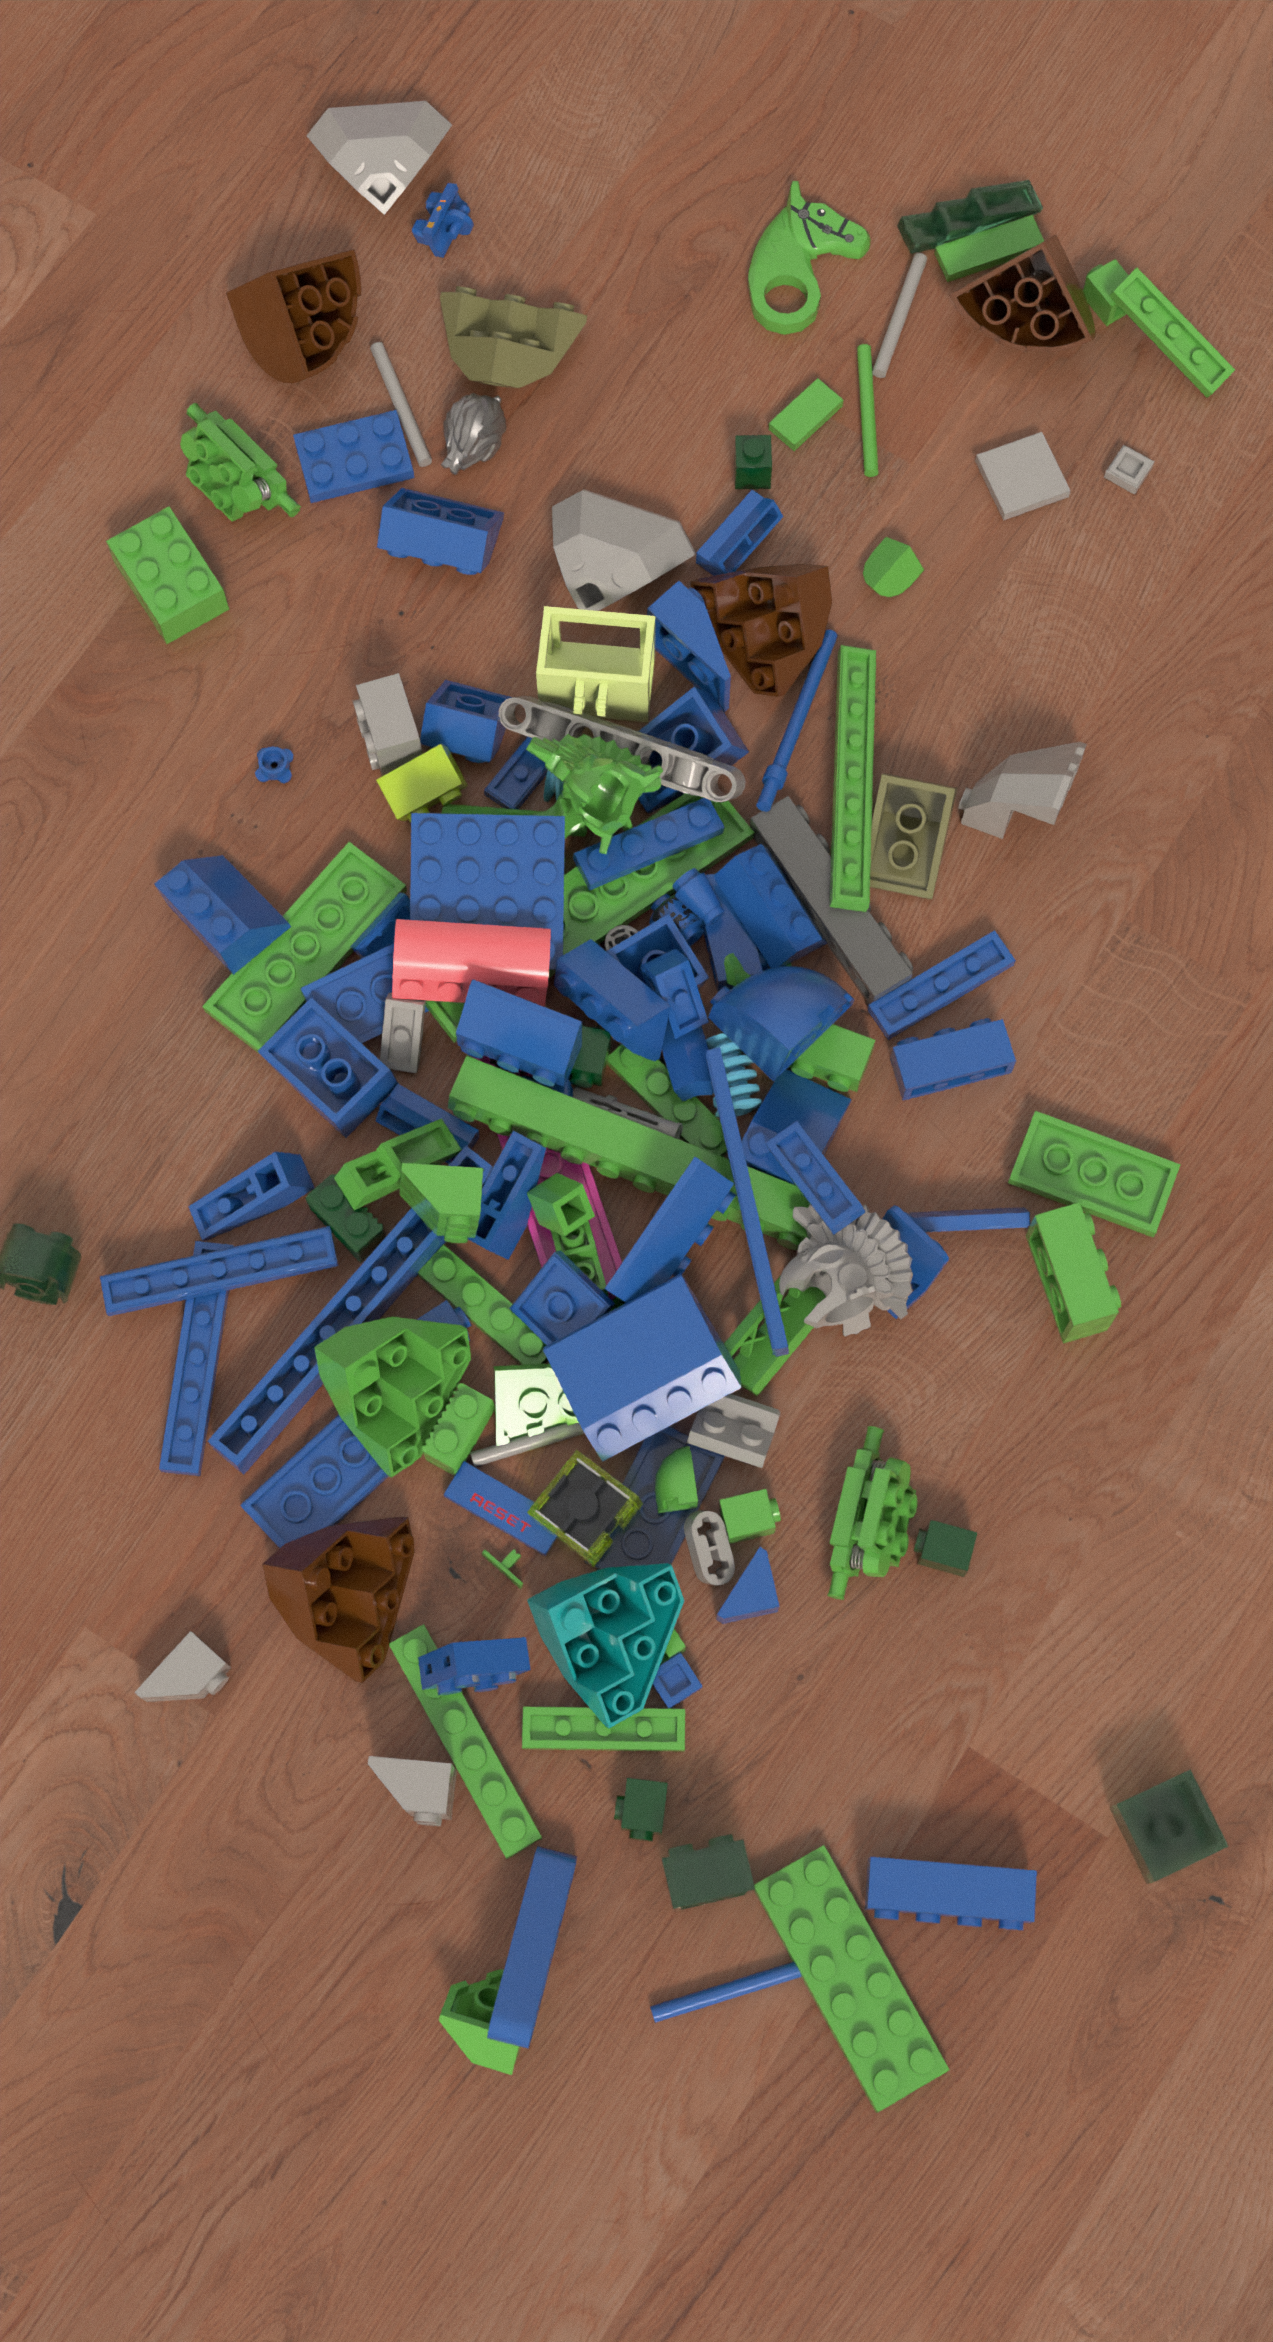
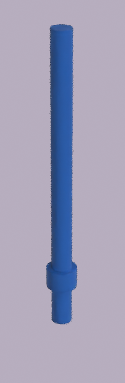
(776, 774)

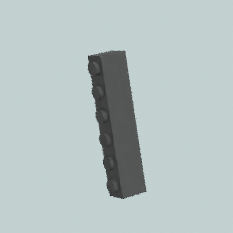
(852, 936)

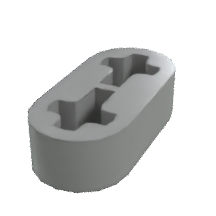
(713, 1545)

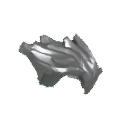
(473, 431)

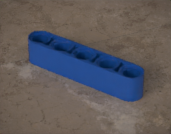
(532, 1947)

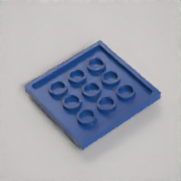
(489, 871)

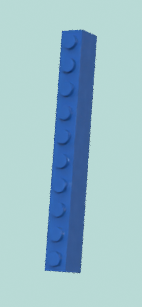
(360, 1300)

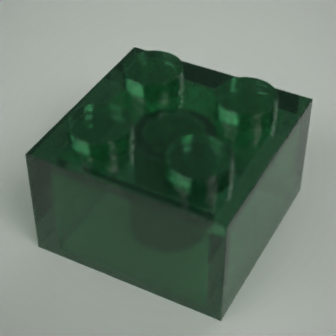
(1168, 1827)
(707, 1873)

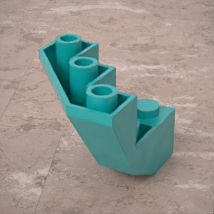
(610, 1633)

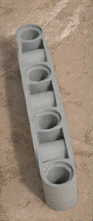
(682, 767)

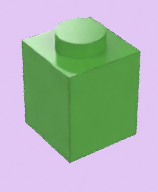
(1099, 285)
(560, 1204)
(749, 1516)

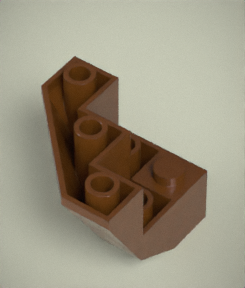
(769, 620)
(344, 1590)

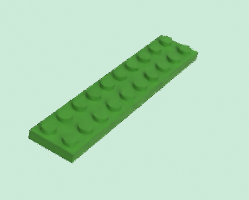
(623, 900)

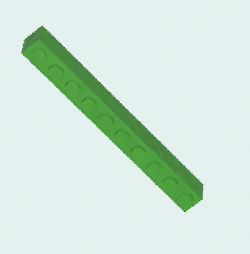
(611, 1143)

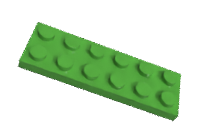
(322, 929)
(850, 1979)

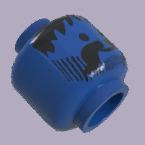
(685, 920)

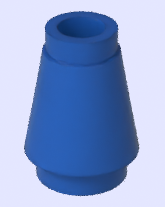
(698, 895)

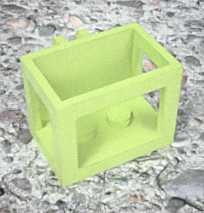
(595, 677)

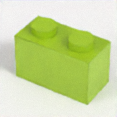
(423, 783)

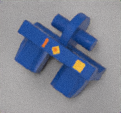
(446, 220)

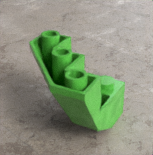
(393, 1382)

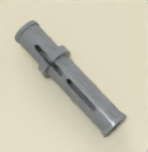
(642, 1117)

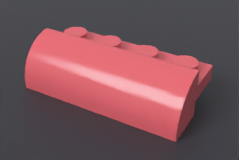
(443, 957)

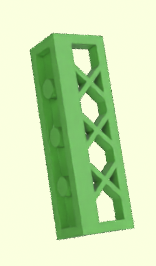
(756, 1357)

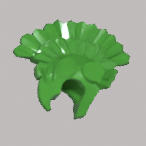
(598, 780)

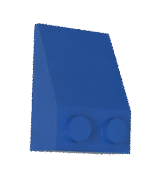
(689, 641)
(698, 725)
(329, 1067)
(789, 1101)

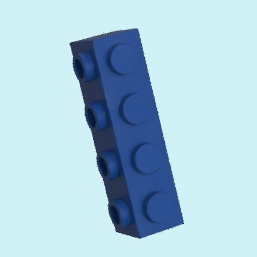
(950, 1891)

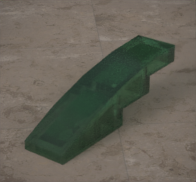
(959, 218)

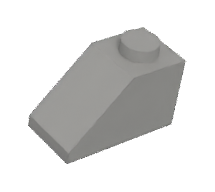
(186, 1673)

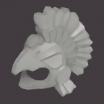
(853, 1268)

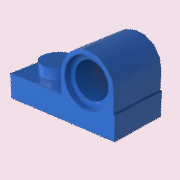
(674, 982)

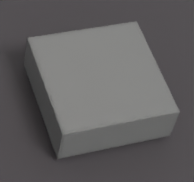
(1129, 469)

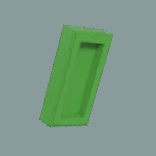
(805, 414)

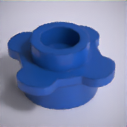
(272, 755)

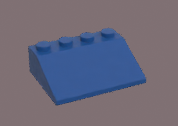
(643, 1367)

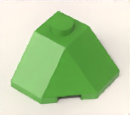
(467, 2020)

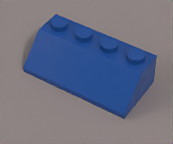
(673, 1231)

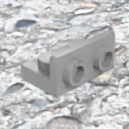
(735, 1429)

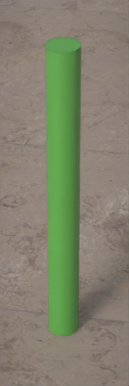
(867, 410)

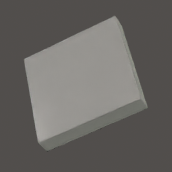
(1022, 476)

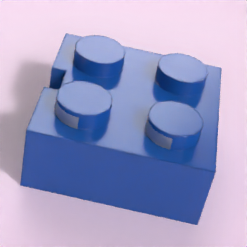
(474, 1664)

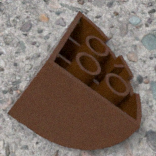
(1030, 302)
(299, 315)

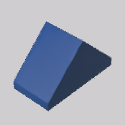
(753, 1593)

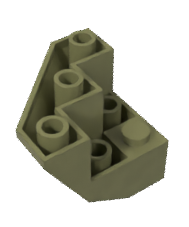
(506, 339)

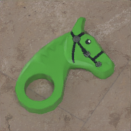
(786, 254)

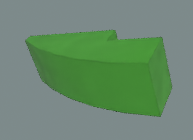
(380, 1171)

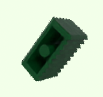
(353, 1228)

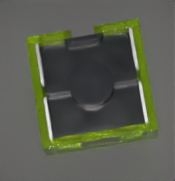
(584, 1507)

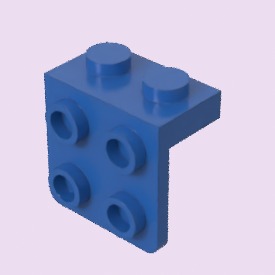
(926, 1253)

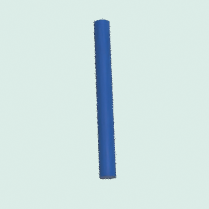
(725, 1991)

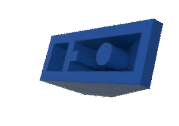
(252, 1194)
(505, 1197)

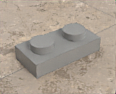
(402, 1033)

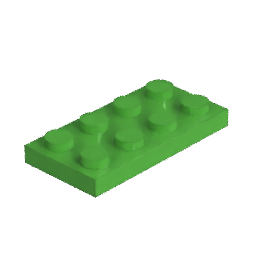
(1096, 1171)

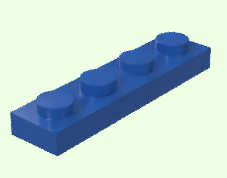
(649, 843)
(941, 985)

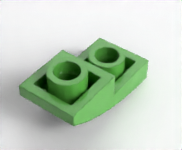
(582, 1251)

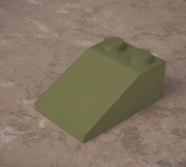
(909, 834)

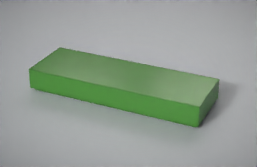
(987, 248)

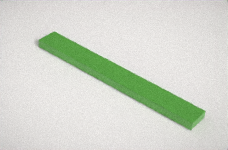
(853, 779)

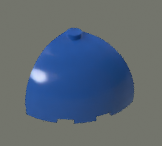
(779, 1014)

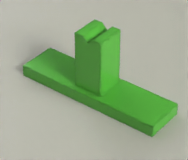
(505, 1565)

